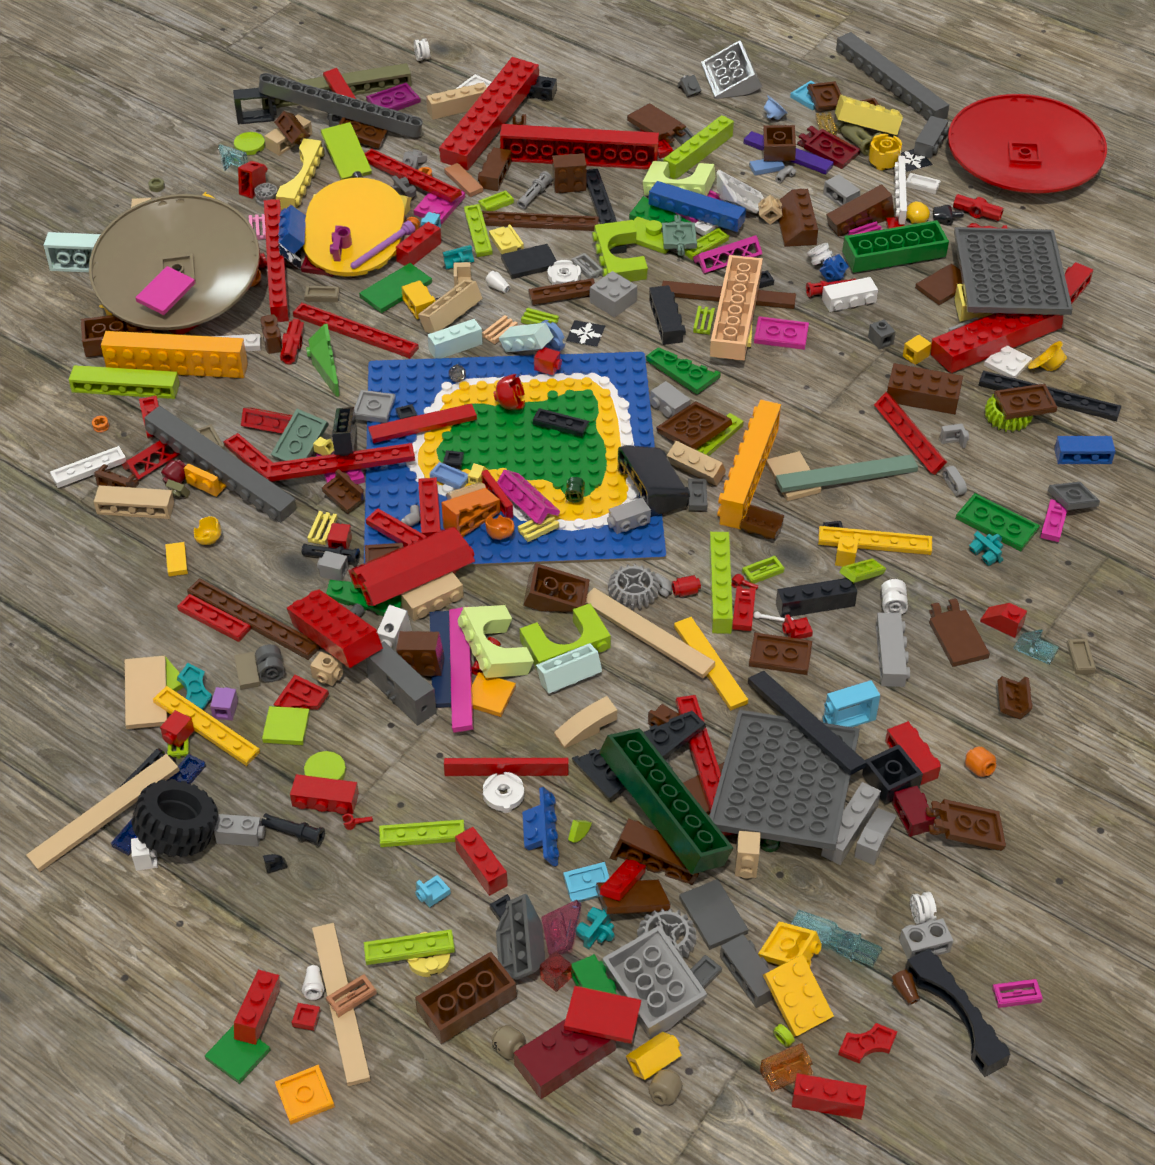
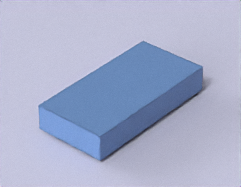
(761, 167)
(449, 476)

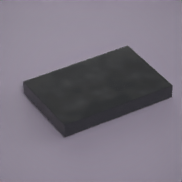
(528, 261)

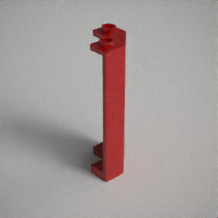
(412, 565)

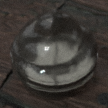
(457, 373)

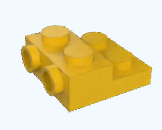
(790, 942)

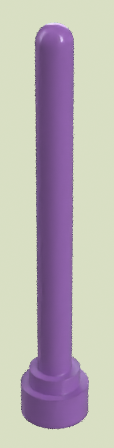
(406, 229)

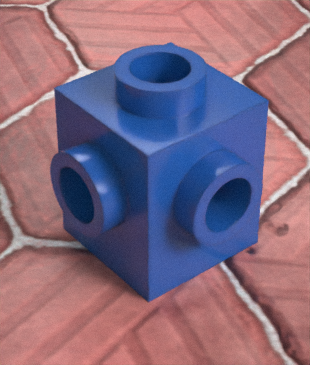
(834, 268)

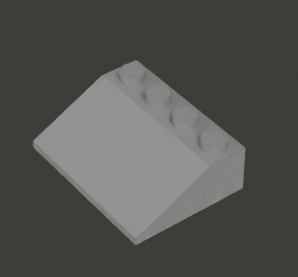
(731, 72)
(658, 977)

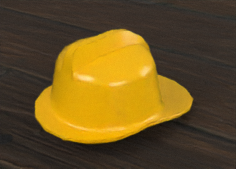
(1051, 358)

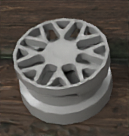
(265, 192)

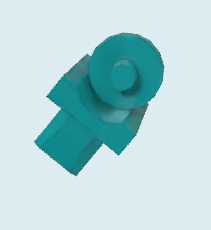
(458, 255)
(990, 545)
(599, 930)

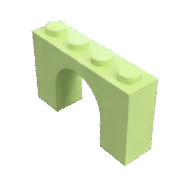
(698, 182)
(492, 659)

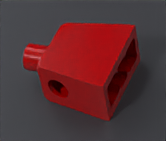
(250, 176)

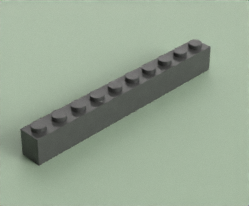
(891, 77)
(217, 461)

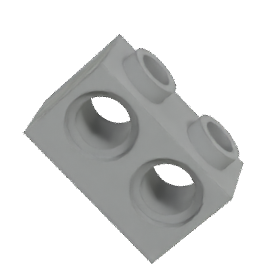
(924, 935)

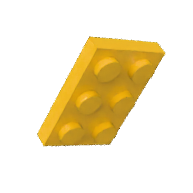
(798, 995)

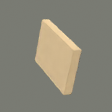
(789, 464)

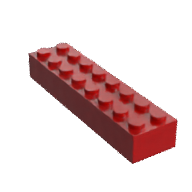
(988, 336)

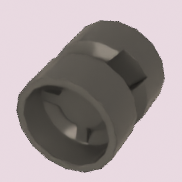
(269, 663)

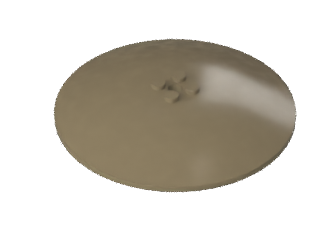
(182, 232)

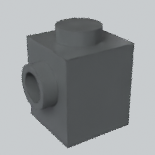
(881, 334)

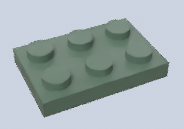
(299, 436)

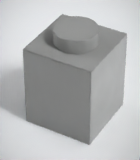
(333, 566)

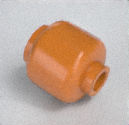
(980, 761)

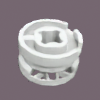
(421, 49)
(819, 253)
(922, 907)

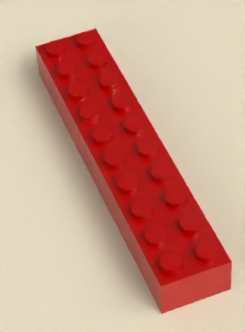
(489, 113)
(599, 146)

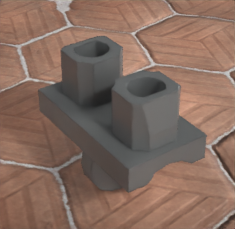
(402, 187)

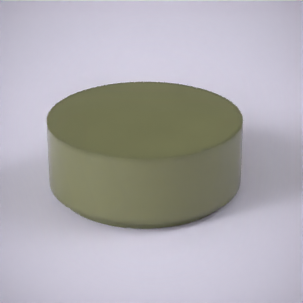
(156, 185)

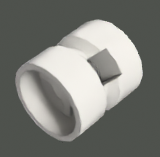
(894, 596)

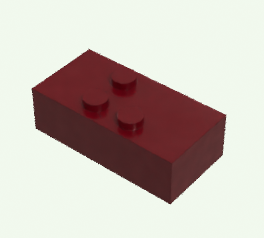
(559, 1057)

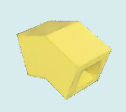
(406, 201)
(323, 446)
(475, 474)

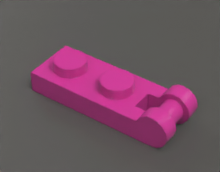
(1054, 521)

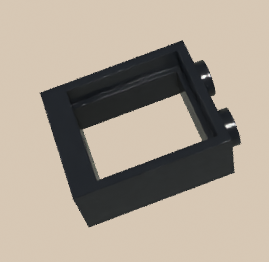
(253, 116)

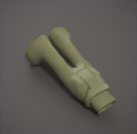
(856, 135)

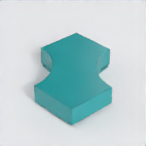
(191, 679)

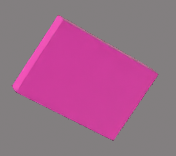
(165, 290)
(781, 332)

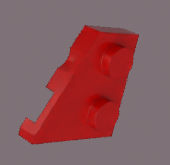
(301, 694)

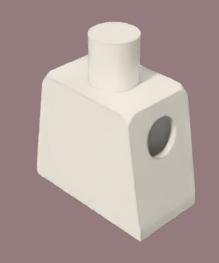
(391, 625)

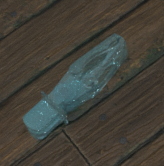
(837, 939)

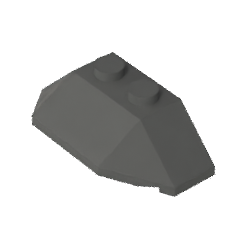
(520, 938)

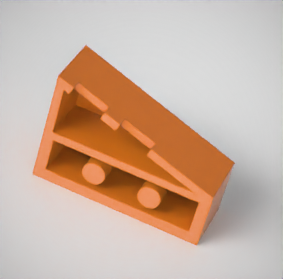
(469, 510)

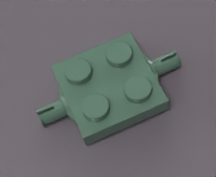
(679, 235)

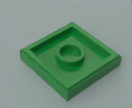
(235, 1056)

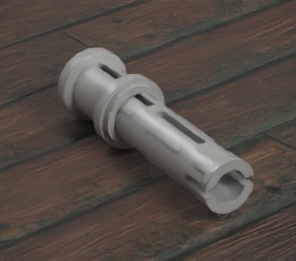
(538, 185)

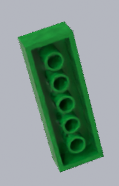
(895, 246)

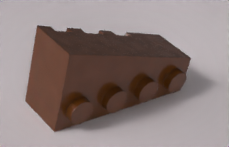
(863, 210)
(652, 850)

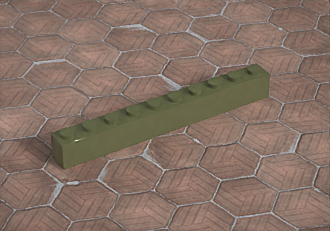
(359, 82)

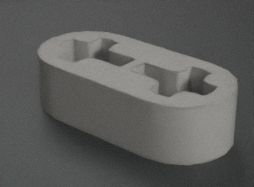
(954, 480)

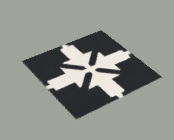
(914, 161)
(293, 258)
(585, 333)

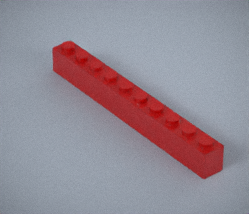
(275, 262)

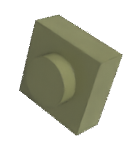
(177, 489)

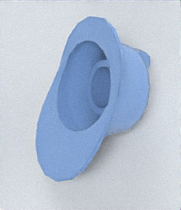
(774, 109)

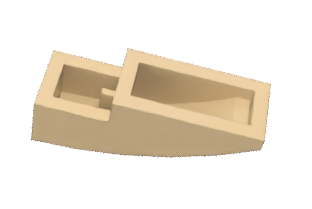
(586, 722)

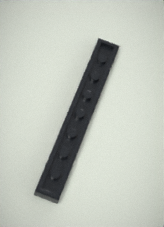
(601, 203)
(1061, 398)
(807, 723)

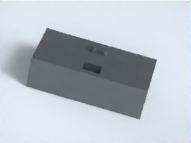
(401, 684)

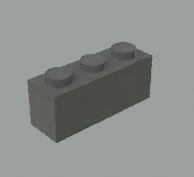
(931, 137)
(747, 969)

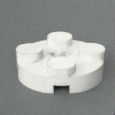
(555, 275)
(507, 801)

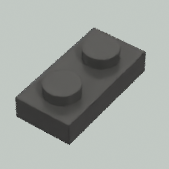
(698, 494)

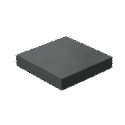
(1073, 495)

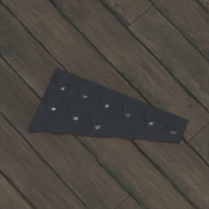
(665, 738)

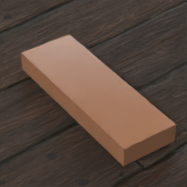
(463, 180)

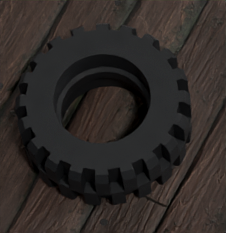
(171, 836)

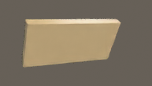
(143, 681)

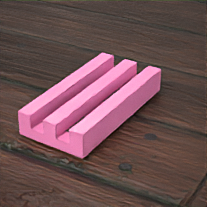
(257, 219)

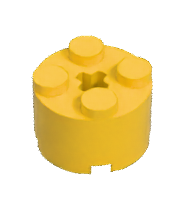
(884, 151)

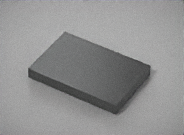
(713, 914)

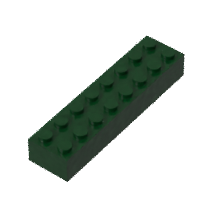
(666, 801)

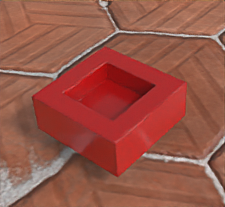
(306, 1016)

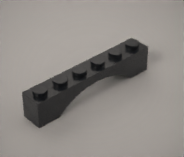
(986, 1049)

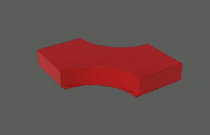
(858, 1046)

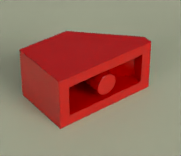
(1005, 618)

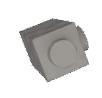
(629, 515)
(239, 830)

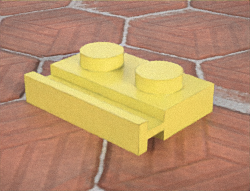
(506, 239)

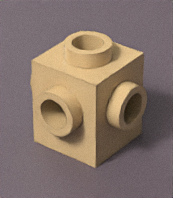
(770, 209)
(326, 669)

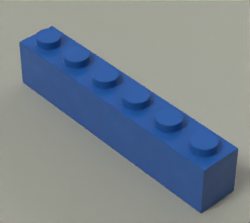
(697, 206)

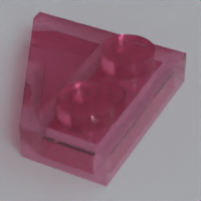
(561, 927)

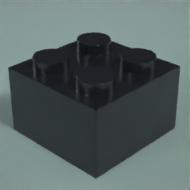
(891, 772)

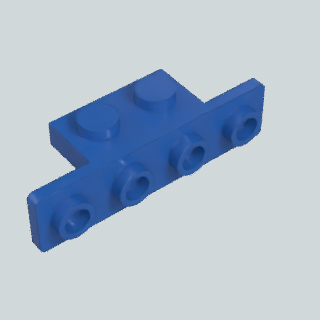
(540, 827)

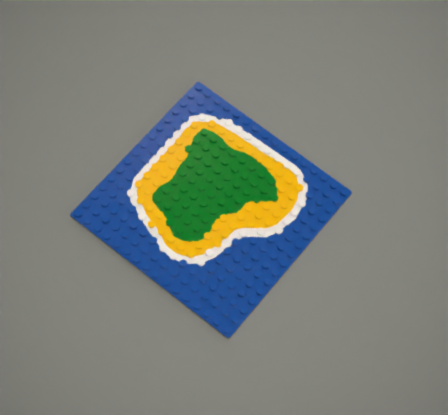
(595, 387)

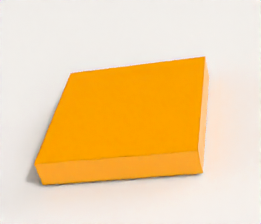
(491, 694)
(304, 1094)

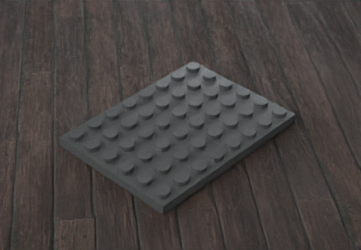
(1012, 271)
(781, 783)

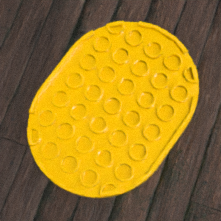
(370, 212)

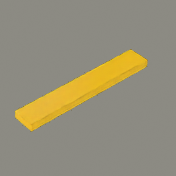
(877, 540)
(719, 675)
(208, 726)

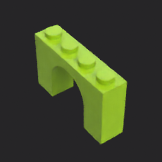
(612, 235)
(588, 625)

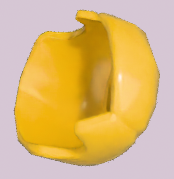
(917, 212)
(208, 531)

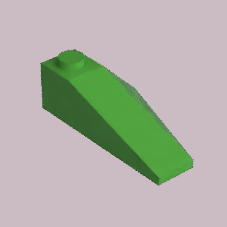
(322, 357)

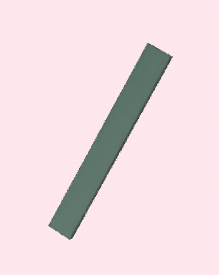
(846, 473)

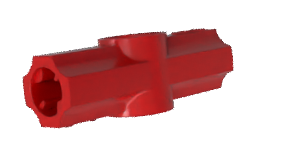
(978, 207)
(292, 341)

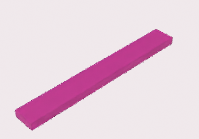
(460, 676)

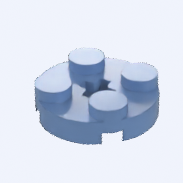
(556, 342)

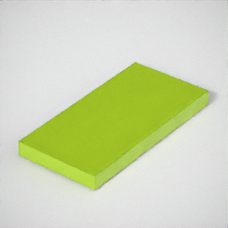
(345, 150)

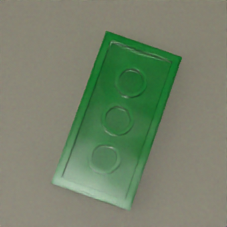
(388, 291)
(995, 519)

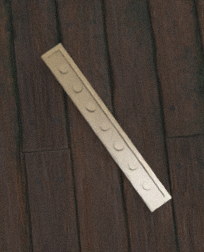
(650, 633)
(100, 814)
(346, 1025)

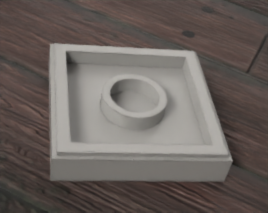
(374, 406)

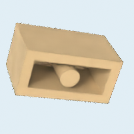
(747, 854)

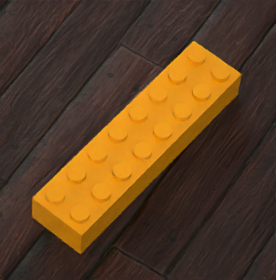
(176, 353)
(749, 464)

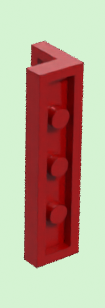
(265, 419)
(153, 449)

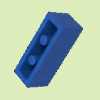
(292, 229)
(1084, 450)

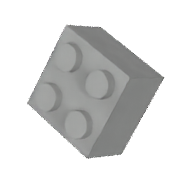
(613, 294)

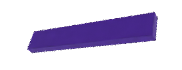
(802, 157)

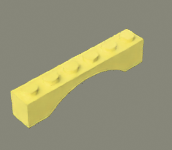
(293, 191)

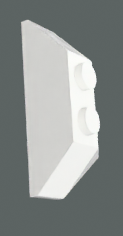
(737, 192)

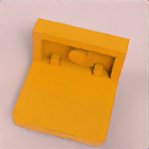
(203, 480)

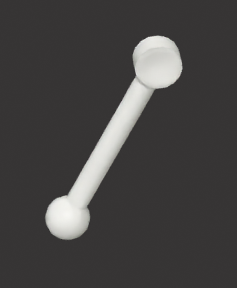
(757, 615)

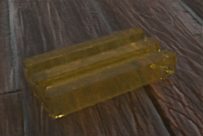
(824, 117)

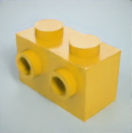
(417, 297)

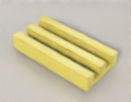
(325, 517)
(531, 526)

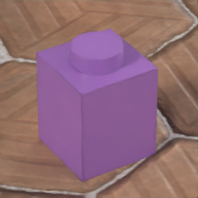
(224, 703)

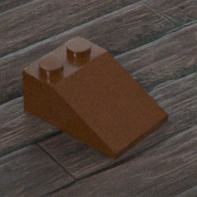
(555, 590)

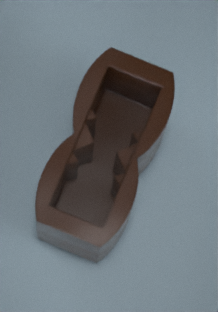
(271, 334)

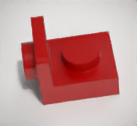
(797, 628)

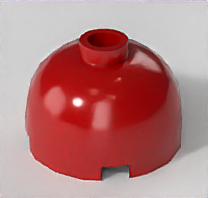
(510, 392)

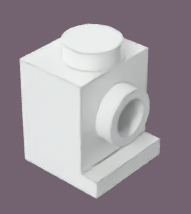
(142, 856)

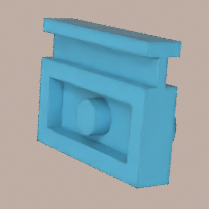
(582, 881)

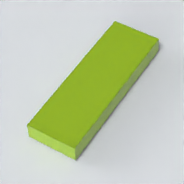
(707, 243)
(862, 570)

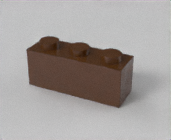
(495, 169)

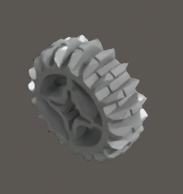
(634, 592)
(674, 927)

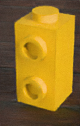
(654, 1055)

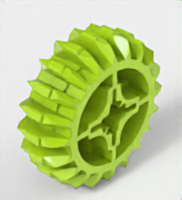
(995, 416)

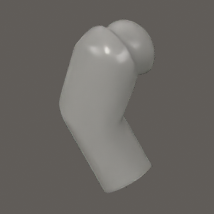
(782, 173)
(414, 516)
(665, 584)

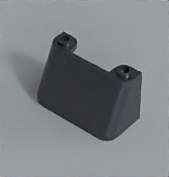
(653, 478)

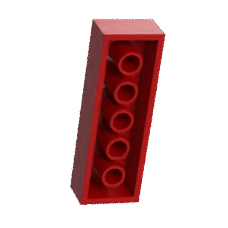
(334, 628)

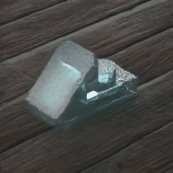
(231, 157)
(1033, 646)

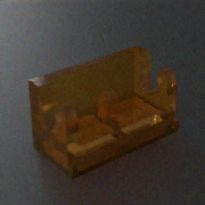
(782, 1067)

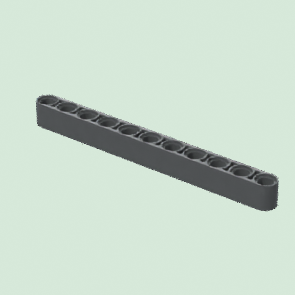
(340, 105)

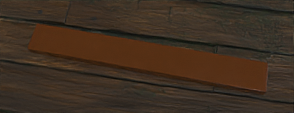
(540, 221)
(713, 293)
(256, 619)

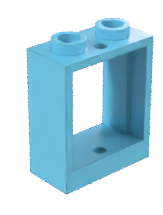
(865, 712)

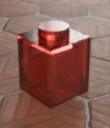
(555, 971)

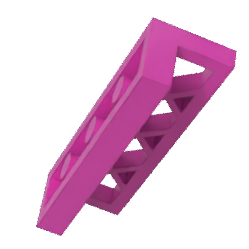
(739, 245)
(526, 496)

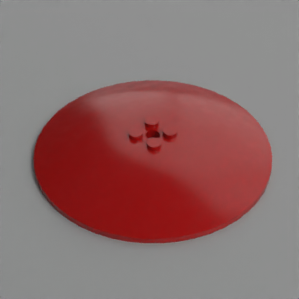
(1059, 143)

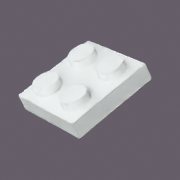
(1008, 362)

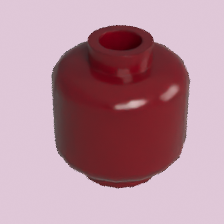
(174, 471)

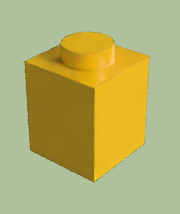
(917, 349)
(846, 551)

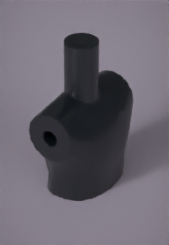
(945, 214)

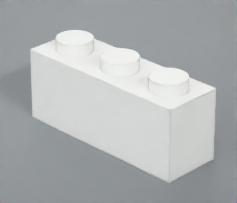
(849, 294)

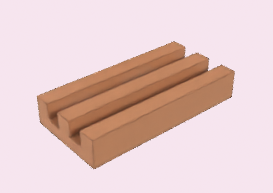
(353, 998)

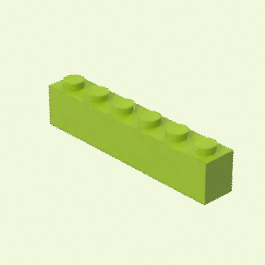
(699, 146)
(124, 382)
(720, 583)

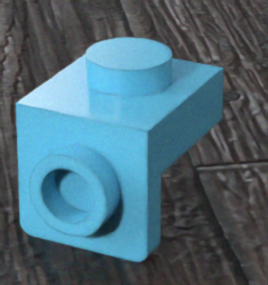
(432, 891)

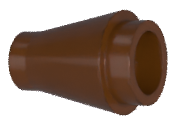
(905, 985)

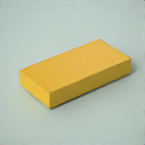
(176, 559)

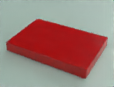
(602, 1014)

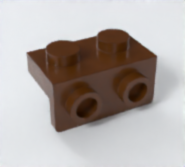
(344, 491)
(762, 522)
(1014, 697)

